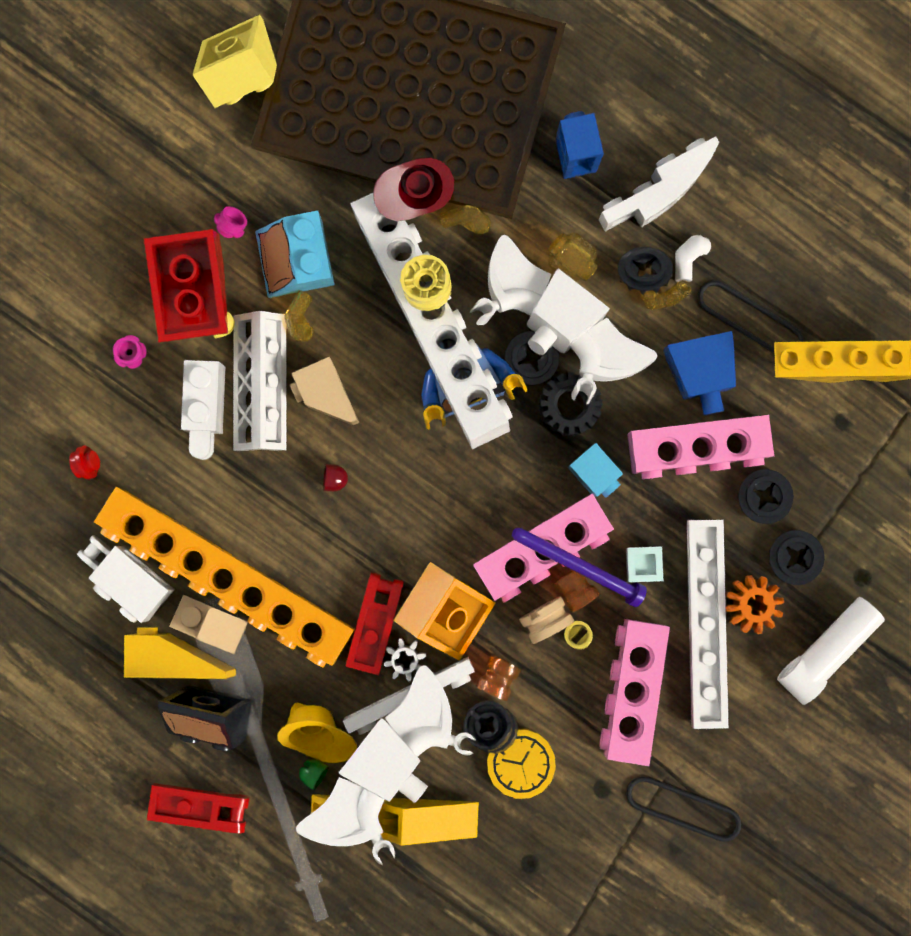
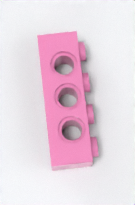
(752, 431)
(584, 512)
(637, 745)

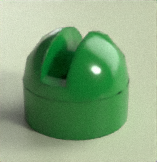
(313, 773)

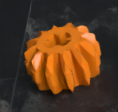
(764, 598)

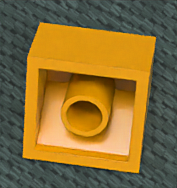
(444, 611)

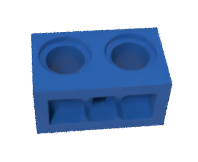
(579, 144)

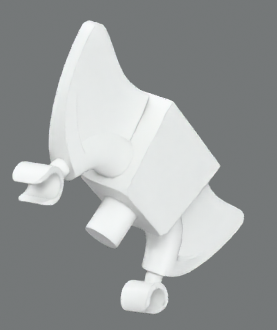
(561, 317)
(384, 766)

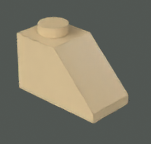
(323, 391)

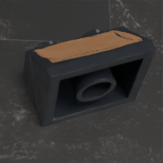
(206, 717)

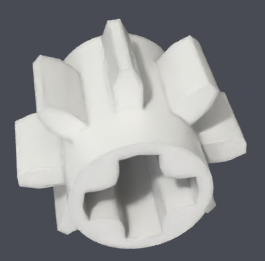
(399, 668)

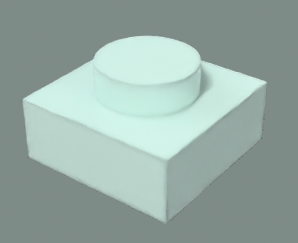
(644, 564)

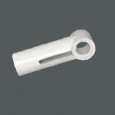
(809, 673)

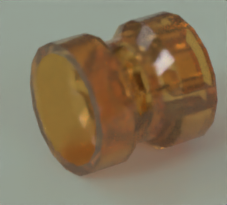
(576, 590)
(498, 678)

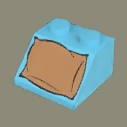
(294, 254)

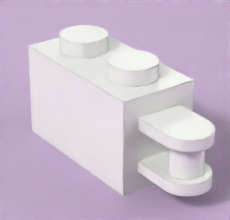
(203, 405)
(125, 580)

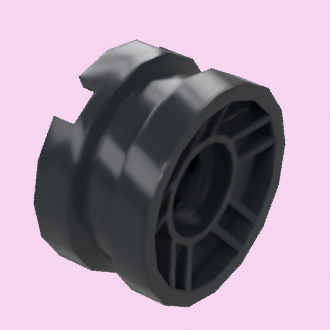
(503, 722)

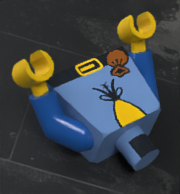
(435, 402)

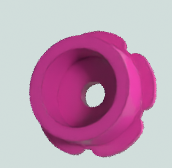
(230, 222)
(120, 352)

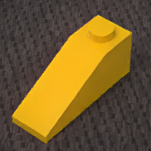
(166, 656)

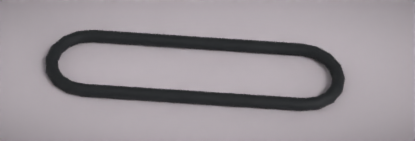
(750, 302)
(678, 822)

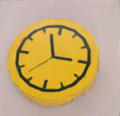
(524, 767)

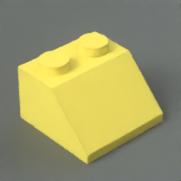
(236, 62)

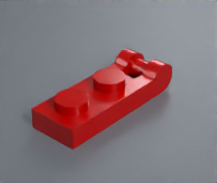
(374, 625)
(196, 808)

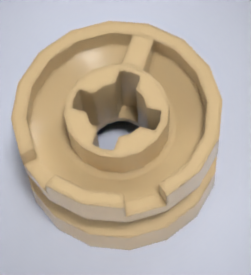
(546, 620)

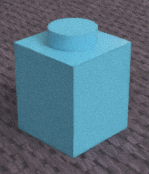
(596, 471)

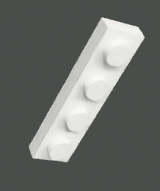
(365, 718)

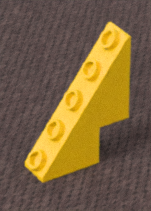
(843, 361)
(422, 821)

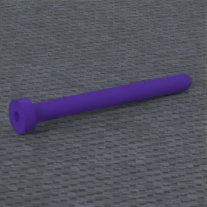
(633, 594)

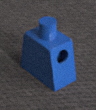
(704, 369)

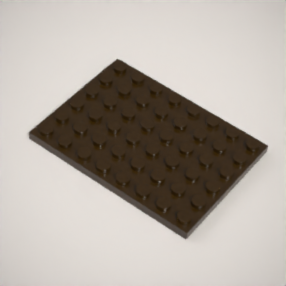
(409, 82)

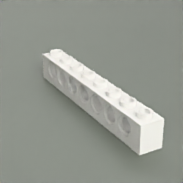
(478, 425)

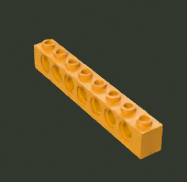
(115, 521)

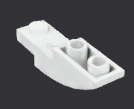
(672, 181)

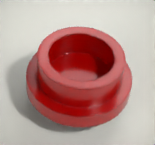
(84, 462)

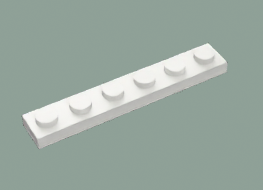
(707, 624)

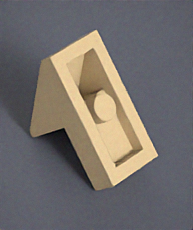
(208, 624)

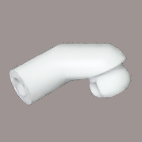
(687, 253)

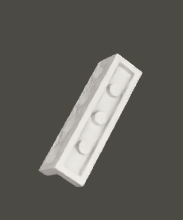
(264, 381)

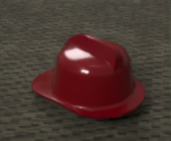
(413, 189)

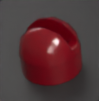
(334, 478)

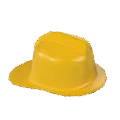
(314, 733)

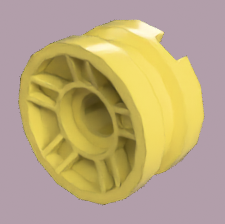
(426, 269)

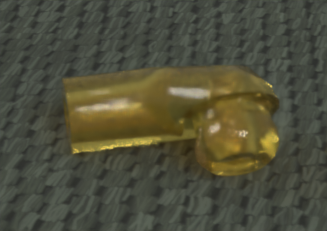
(468, 217)
(668, 298)
(295, 318)

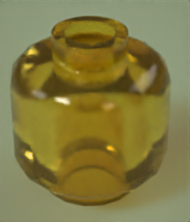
(572, 256)

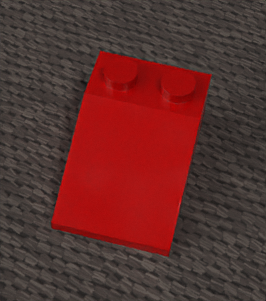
(187, 285)

